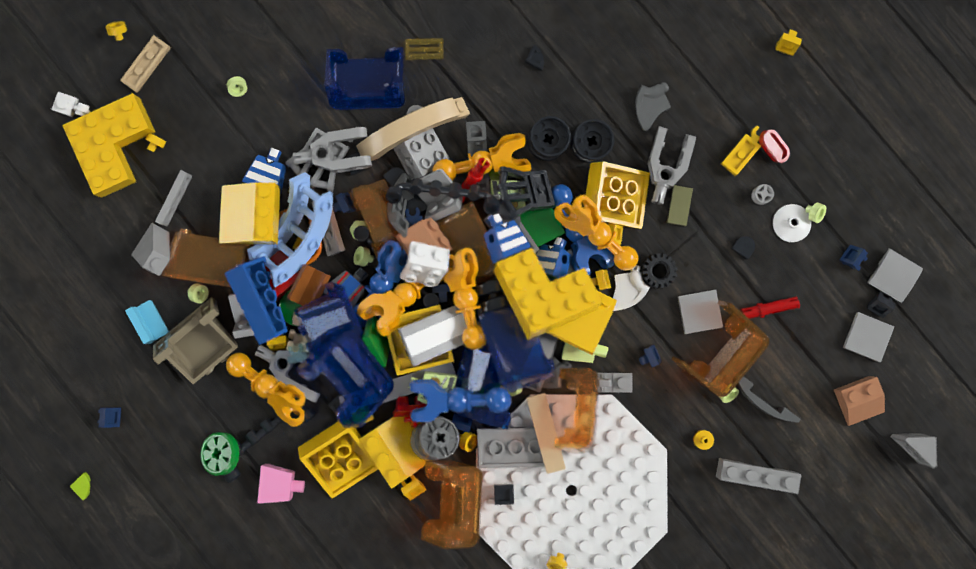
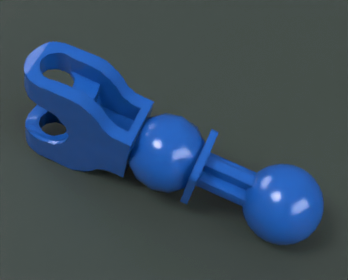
(582, 247)
(388, 270)
(457, 400)

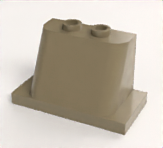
(196, 343)

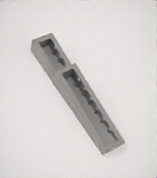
(402, 383)

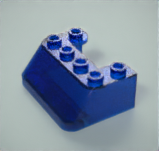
(353, 374)
(480, 375)

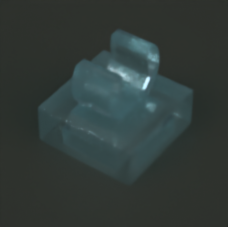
(298, 356)

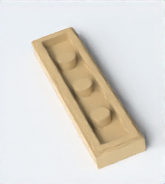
(545, 432)

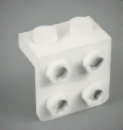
(425, 264)

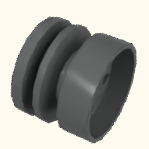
(424, 439)

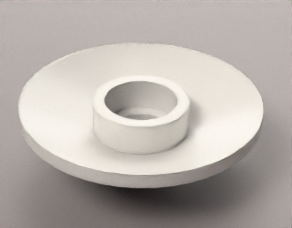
(783, 226)

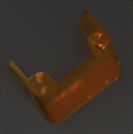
(734, 358)

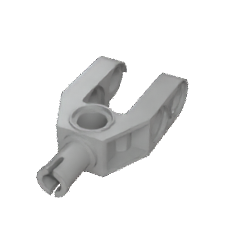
(325, 143)
(656, 168)
(282, 374)

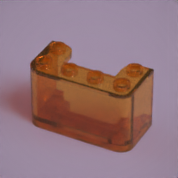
(458, 505)

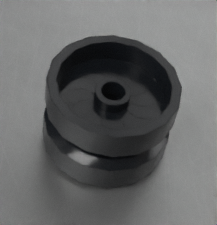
(493, 296)

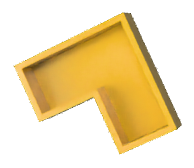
(99, 141)
(542, 303)

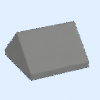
(919, 447)

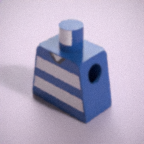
(266, 169)
(504, 239)
(554, 259)

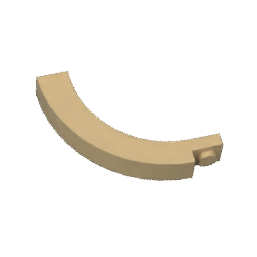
(412, 125)

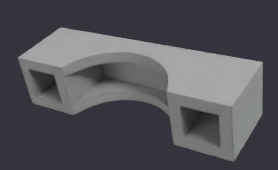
(758, 476)

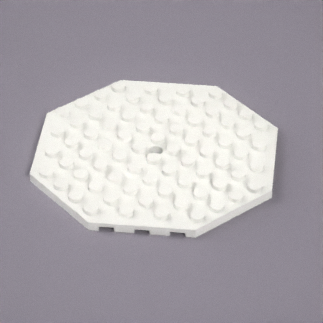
(617, 500)

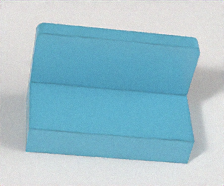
(147, 322)

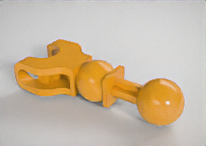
(499, 156)
(588, 222)
(461, 278)
(390, 306)
(278, 394)

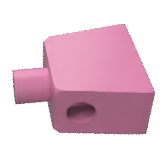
(277, 484)

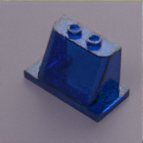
(327, 317)

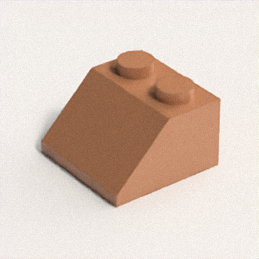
(424, 232)
(861, 399)

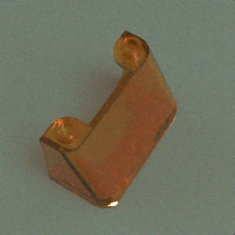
(467, 230)
(203, 258)
(582, 436)

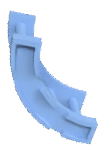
(288, 224)

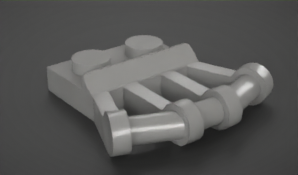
(339, 151)

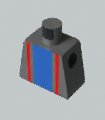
(352, 285)

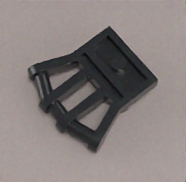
(536, 188)

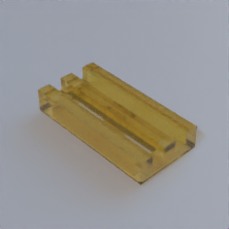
(424, 49)

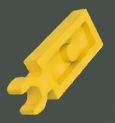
(742, 152)

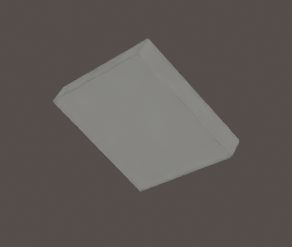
(700, 311)
(868, 337)

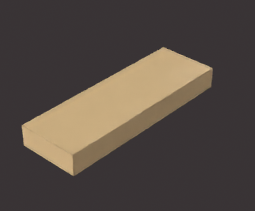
(145, 63)

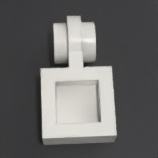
(67, 105)

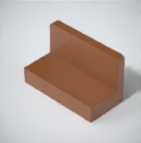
(308, 285)

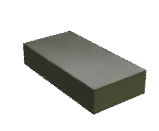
(679, 205)

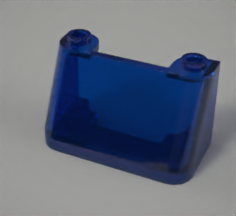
(365, 81)
(516, 358)

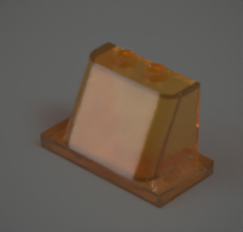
(373, 206)

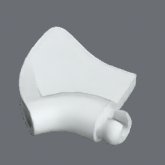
(629, 289)

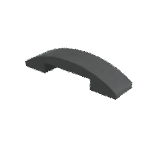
(477, 141)
(397, 211)
(783, 413)

